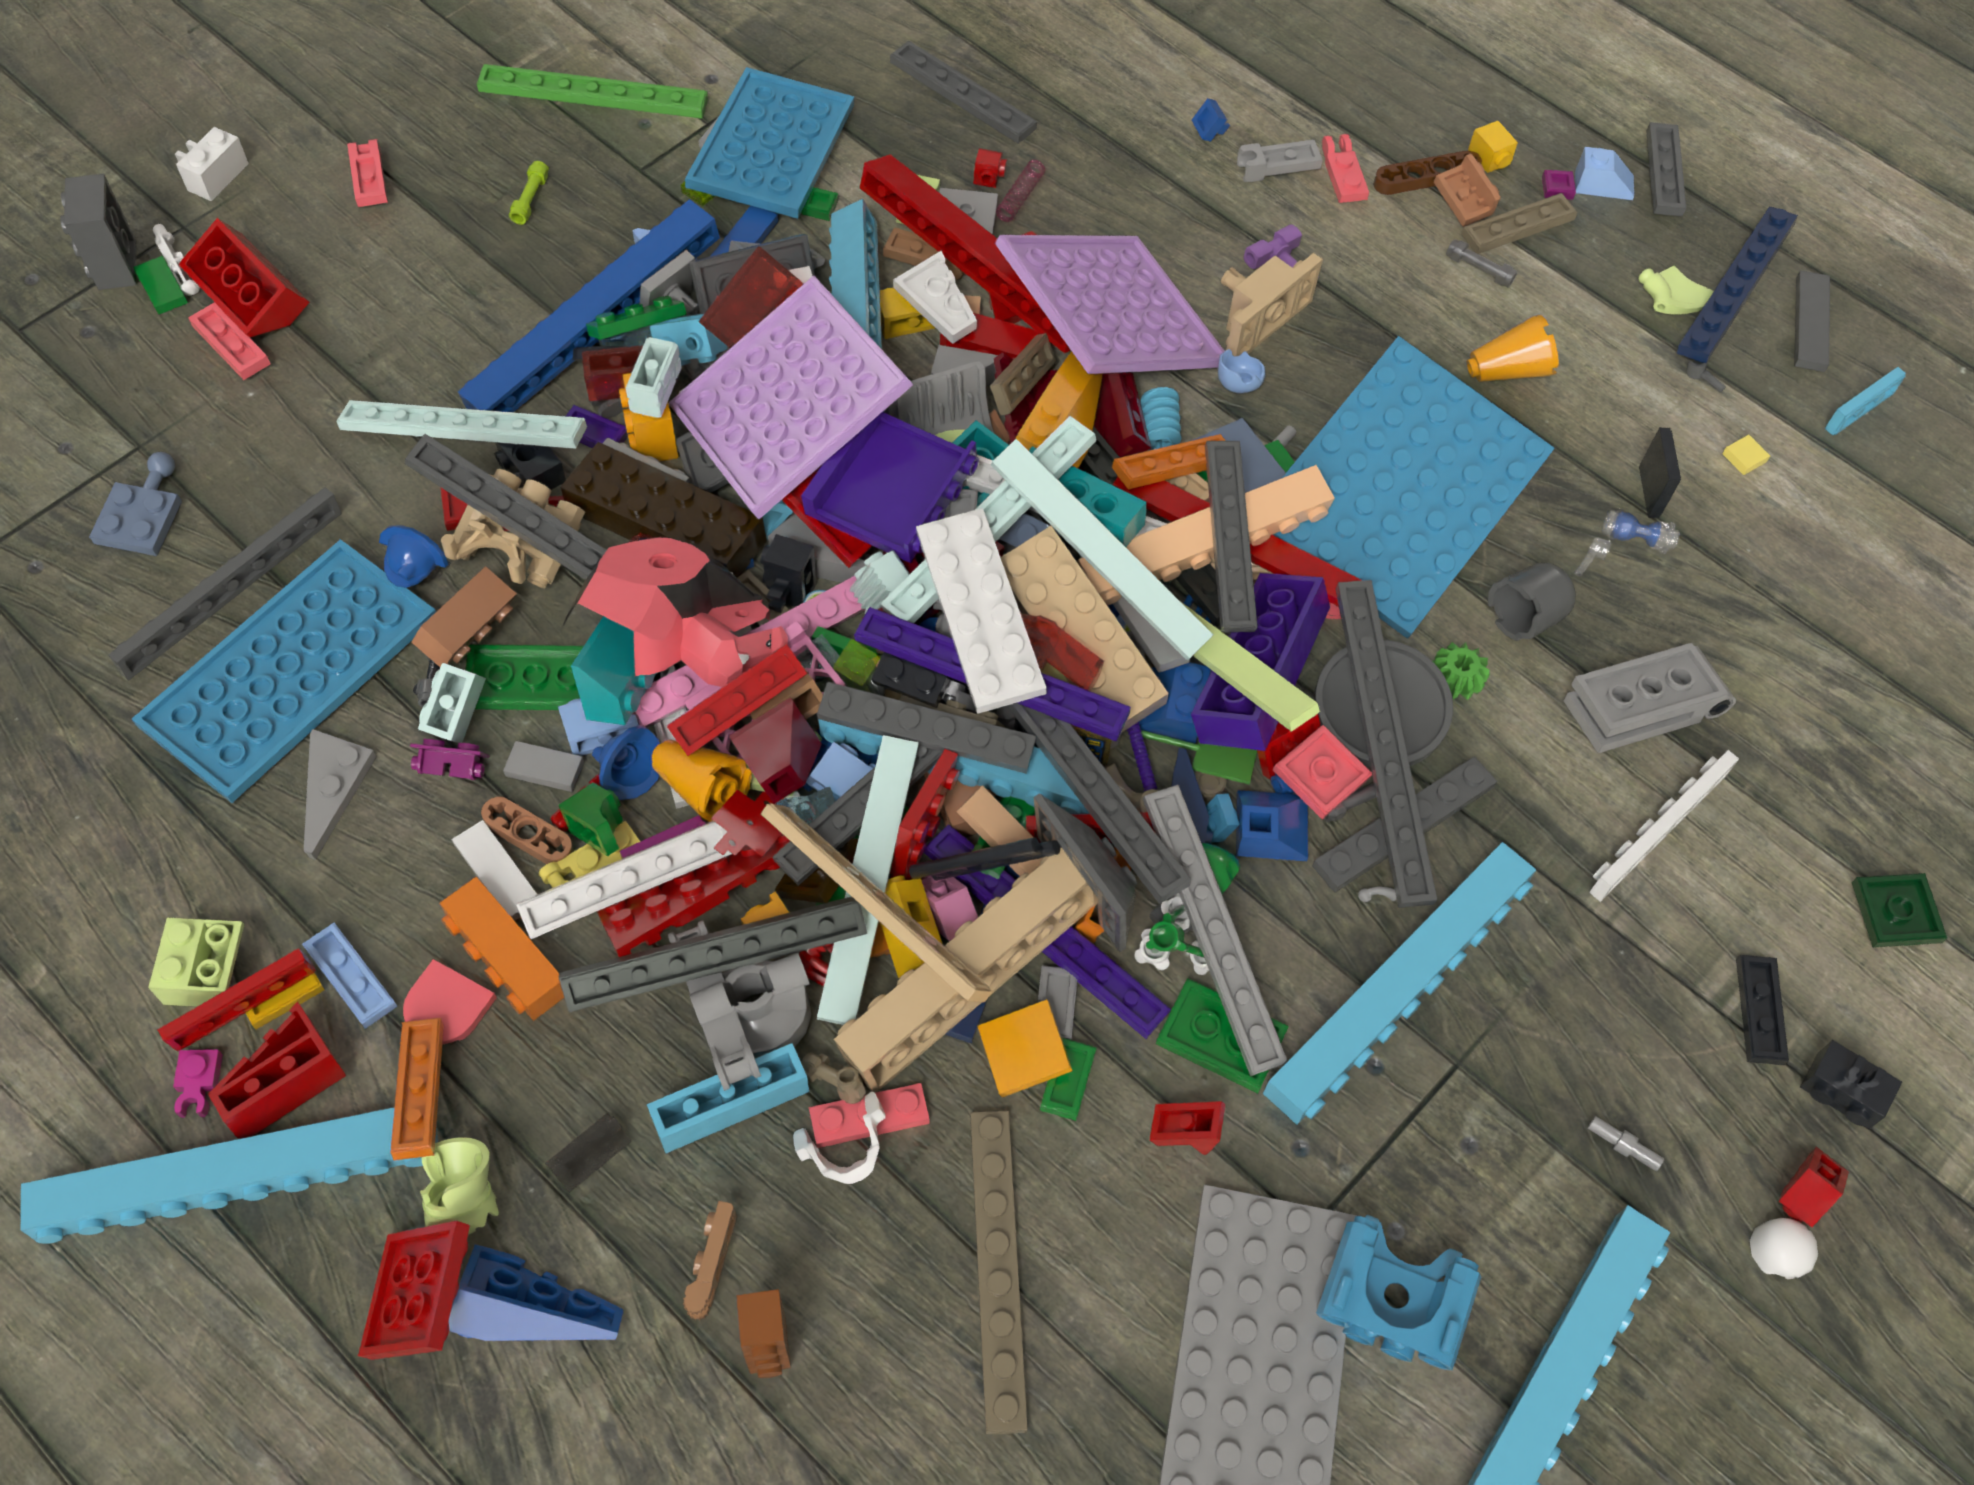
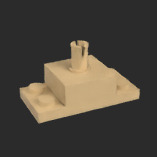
(1267, 299)

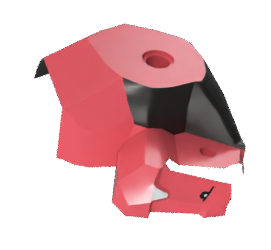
(679, 609)

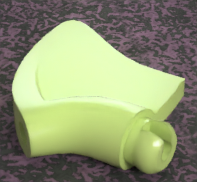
(1674, 292)

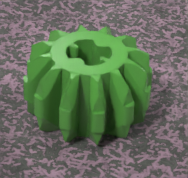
(1462, 669)

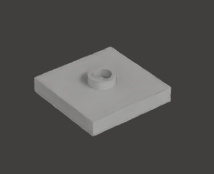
(977, 205)

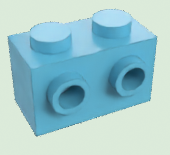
(691, 337)

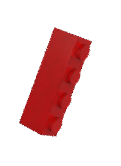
(242, 281)

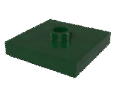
(1899, 910)

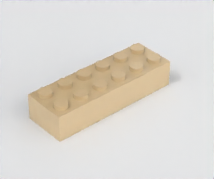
(1053, 585)

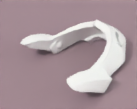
(859, 1170)

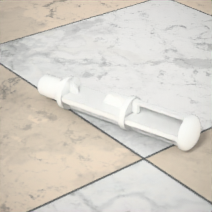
(164, 241)

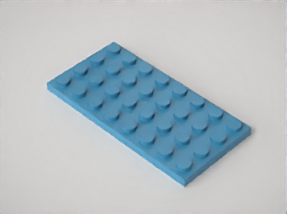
(284, 670)

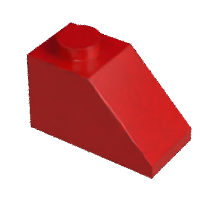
(1814, 1188)

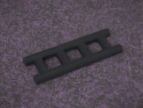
(985, 859)

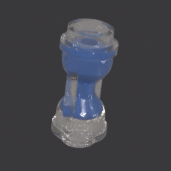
(1625, 526)

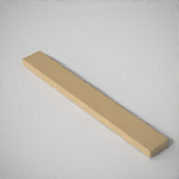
(878, 903)

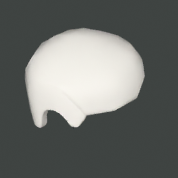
(1784, 1248)

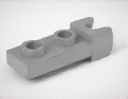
(1278, 159)

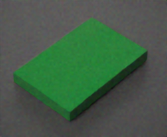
(1204, 1036)

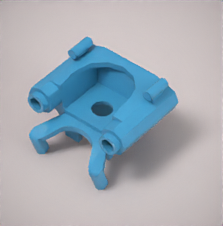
(1434, 1312)

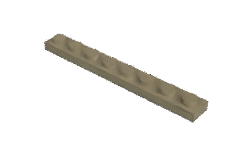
(998, 1274)

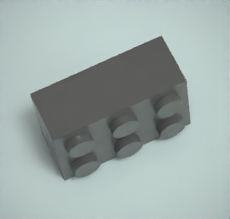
(99, 231)

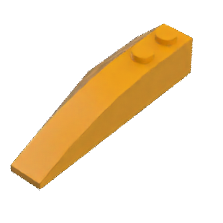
(1068, 394)

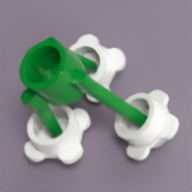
(1169, 937)

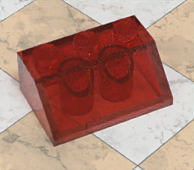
(749, 297)

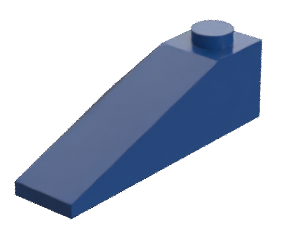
(512, 1303)

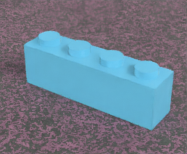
(708, 1108)

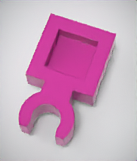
(194, 1075)

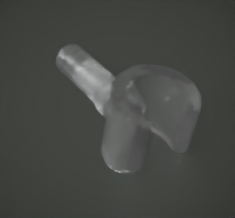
(1599, 549)

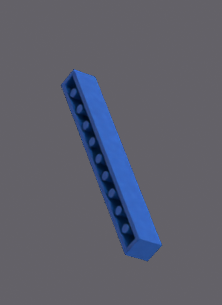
(550, 345)

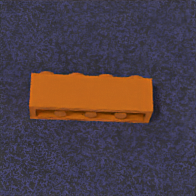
(504, 949)

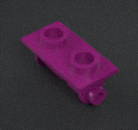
(434, 756)

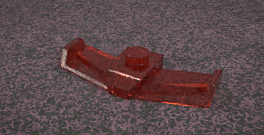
(1062, 651)

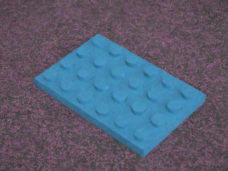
(770, 142)

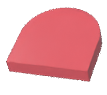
(448, 996)

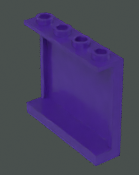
(889, 484)

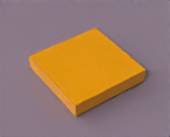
(1024, 1048)

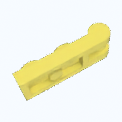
(587, 858)

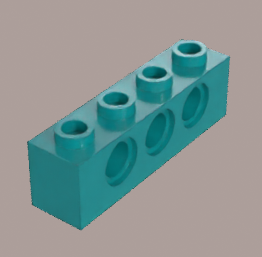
(1114, 508)

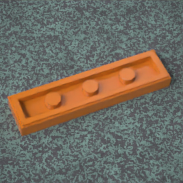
(1163, 463)
(417, 1089)

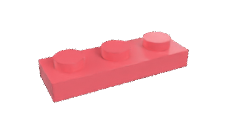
(229, 341)
(844, 1122)

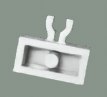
(211, 163)

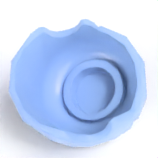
(1240, 372)

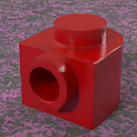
(989, 168)

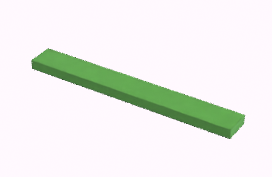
(592, 91)

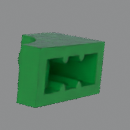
(593, 817)

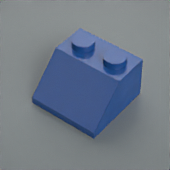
(1184, 688)

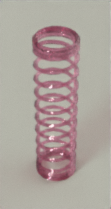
(1008, 208)

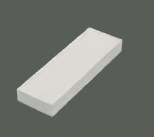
(494, 867)

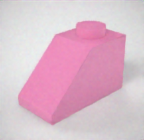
(949, 904)

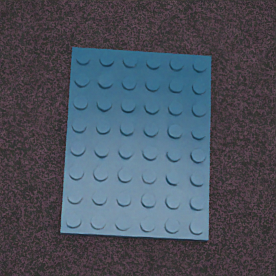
(1415, 481)

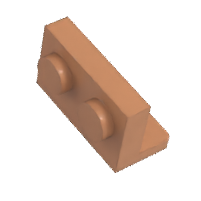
(1468, 191)

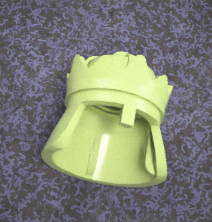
(458, 1184)

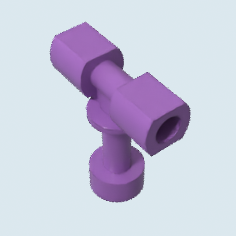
(1280, 246)

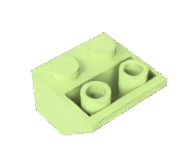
(195, 960)

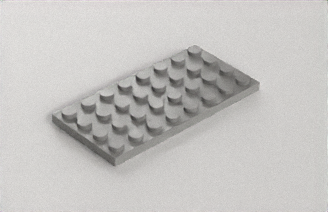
(1253, 1356)

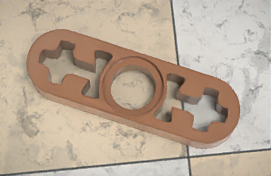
(520, 817)

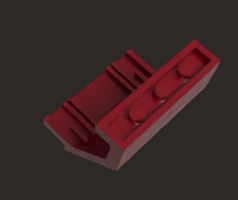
(1117, 413)

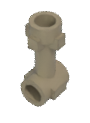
(847, 1079)

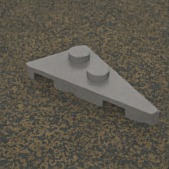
(333, 778)

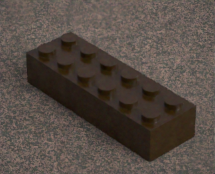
(639, 498)

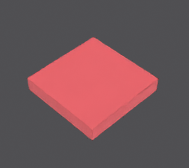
(1322, 772)

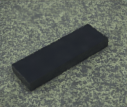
(1762, 1010)

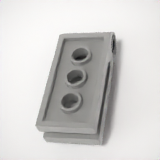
(1647, 697)

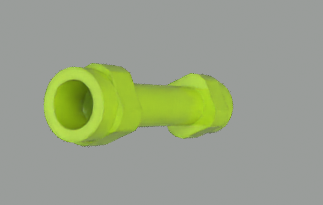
(520, 209)

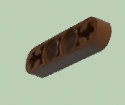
(1394, 177)

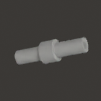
(1625, 1143)

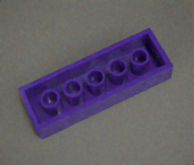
(1288, 622)

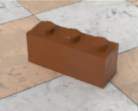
(763, 1333)

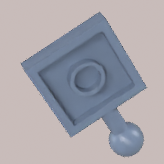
(139, 516)

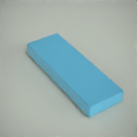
(1865, 401)

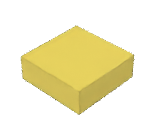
(1746, 454)

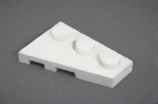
(936, 296)

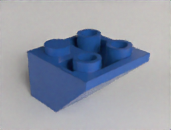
(1271, 826)

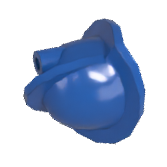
(410, 555)
(628, 763)

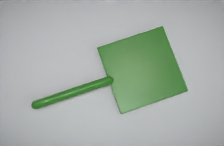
(1215, 760)

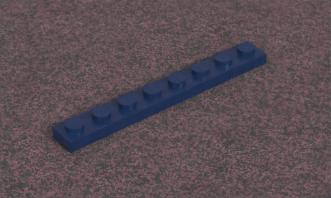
(1737, 285)

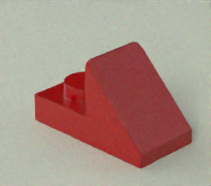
(1188, 1124)

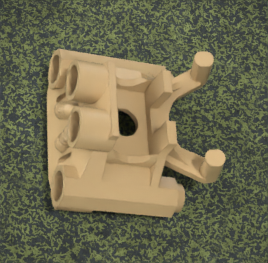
(480, 531)

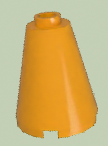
(1516, 354)
(702, 778)

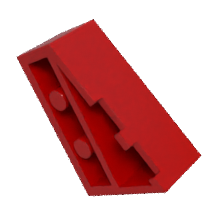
(277, 1077)

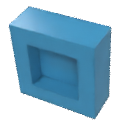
(1222, 817)

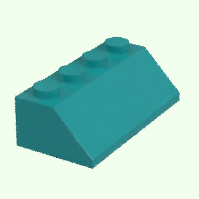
(607, 674)

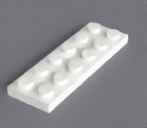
(981, 611)

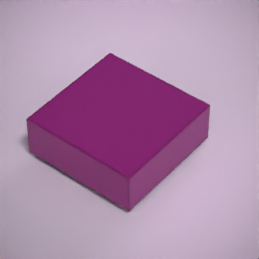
(1558, 182)

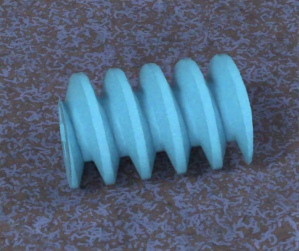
(1162, 416)

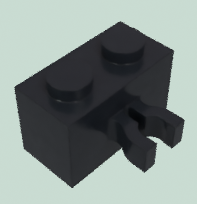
(788, 571)
(1851, 1085)

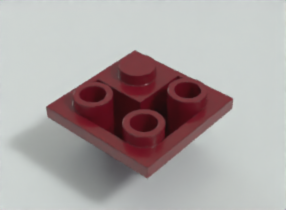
(778, 749)

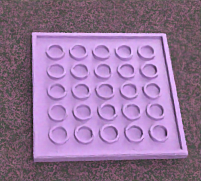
(1111, 303)
(788, 396)

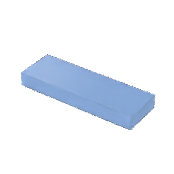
(349, 975)

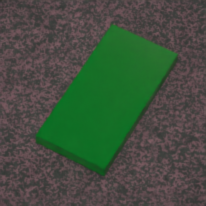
(524, 676)

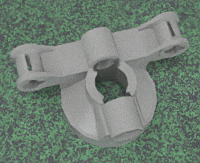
(743, 1030)

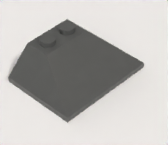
(1095, 863)

